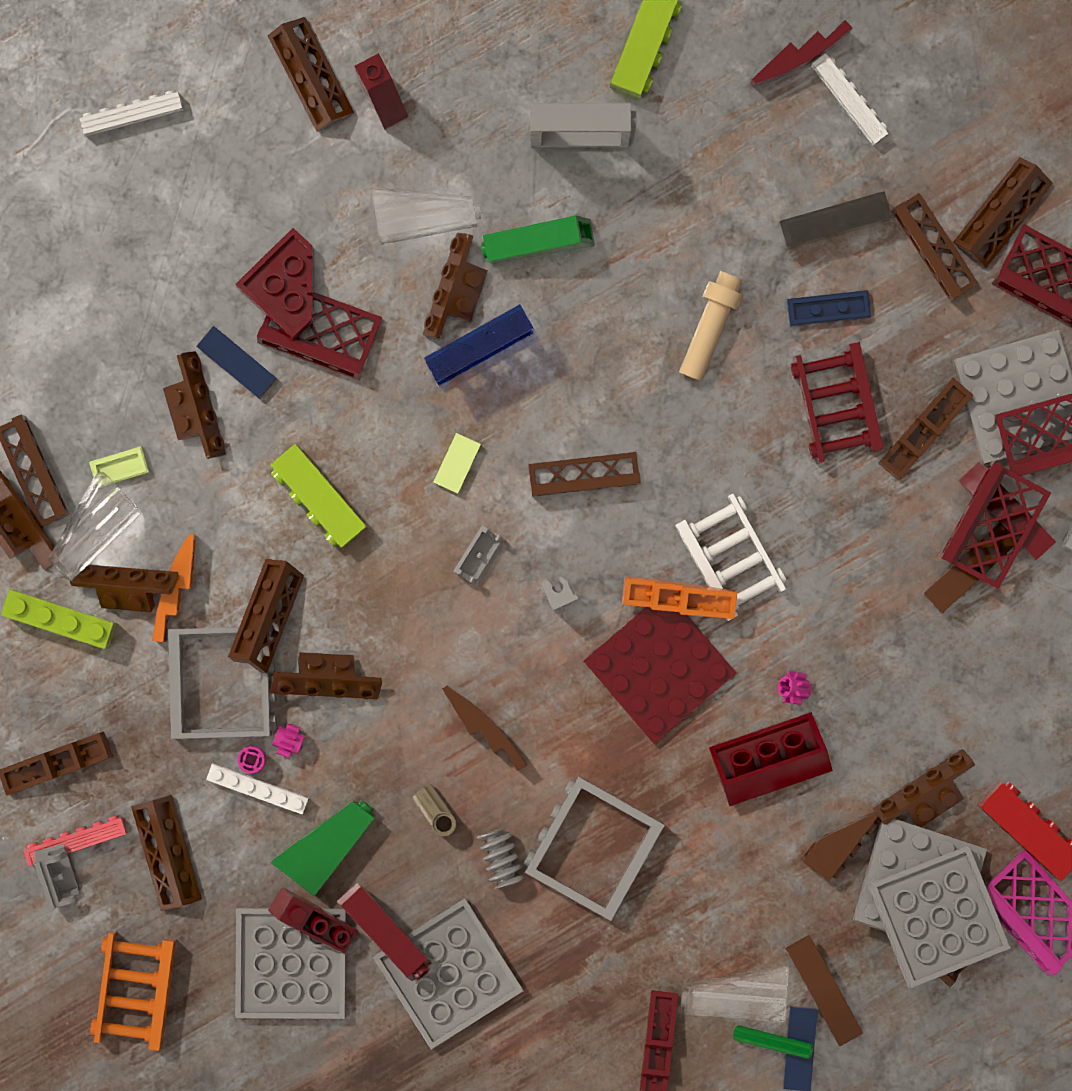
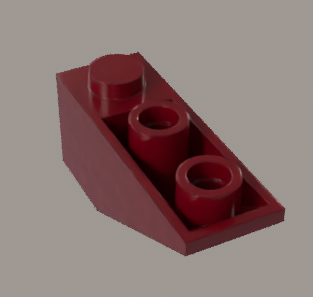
(312, 920)

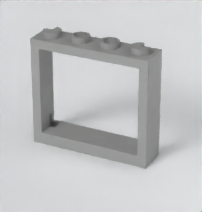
(581, 124)
(177, 692)
(559, 814)

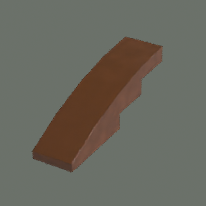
(926, 429)
(957, 581)
(477, 720)
(55, 763)
(824, 990)

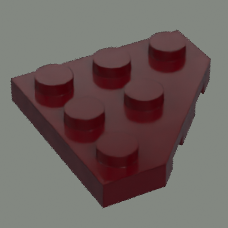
(283, 284)

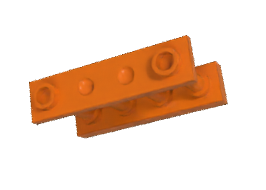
(160, 980)

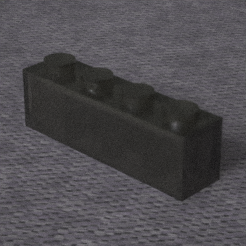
(834, 220)

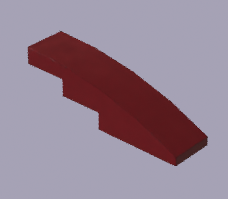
(792, 59)
(1038, 539)
(659, 1041)

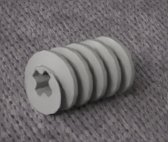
(500, 857)

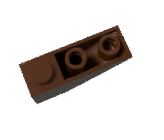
(833, 848)

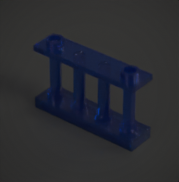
(479, 345)

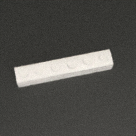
(849, 99)
(130, 114)
(257, 788)

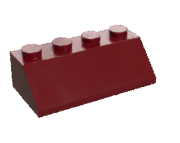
(770, 759)

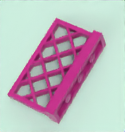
(1017, 926)

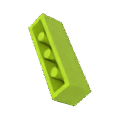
(643, 46)
(318, 496)
(58, 619)

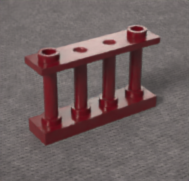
(864, 410)

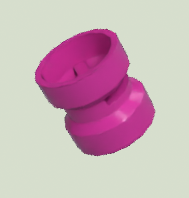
(252, 755)

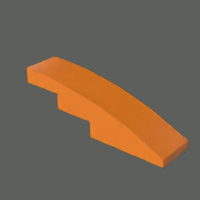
(679, 597)
(170, 603)

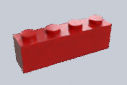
(1029, 829)

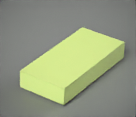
(457, 463)
(122, 465)

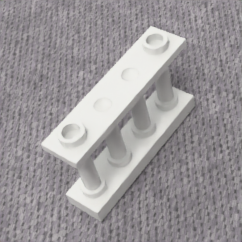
(704, 555)

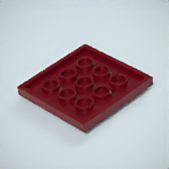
(659, 669)

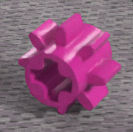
(794, 687)
(288, 740)

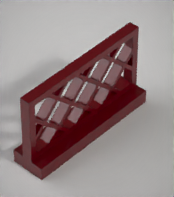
(1026, 288)
(317, 353)
(1044, 459)
(973, 514)

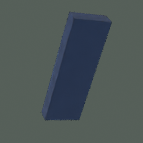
(828, 308)
(236, 362)
(802, 1028)

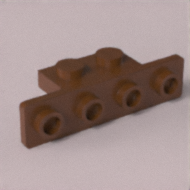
(457, 289)
(192, 407)
(19, 528)
(126, 587)
(326, 676)
(928, 794)

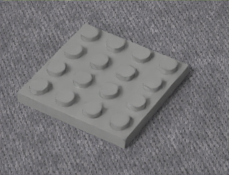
(1013, 379)
(898, 849)
(938, 916)
(286, 970)
(463, 981)

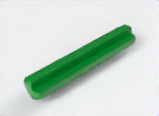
(773, 1042)

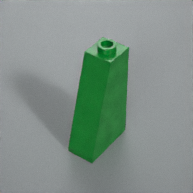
(538, 239)
(321, 851)

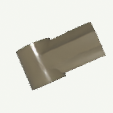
(433, 808)

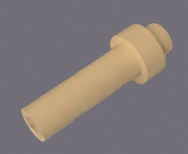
(722, 298)

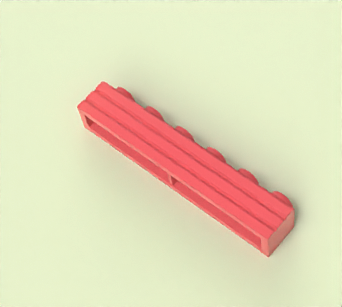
(82, 838)

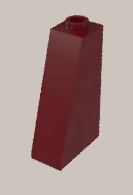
(381, 91)
(385, 932)

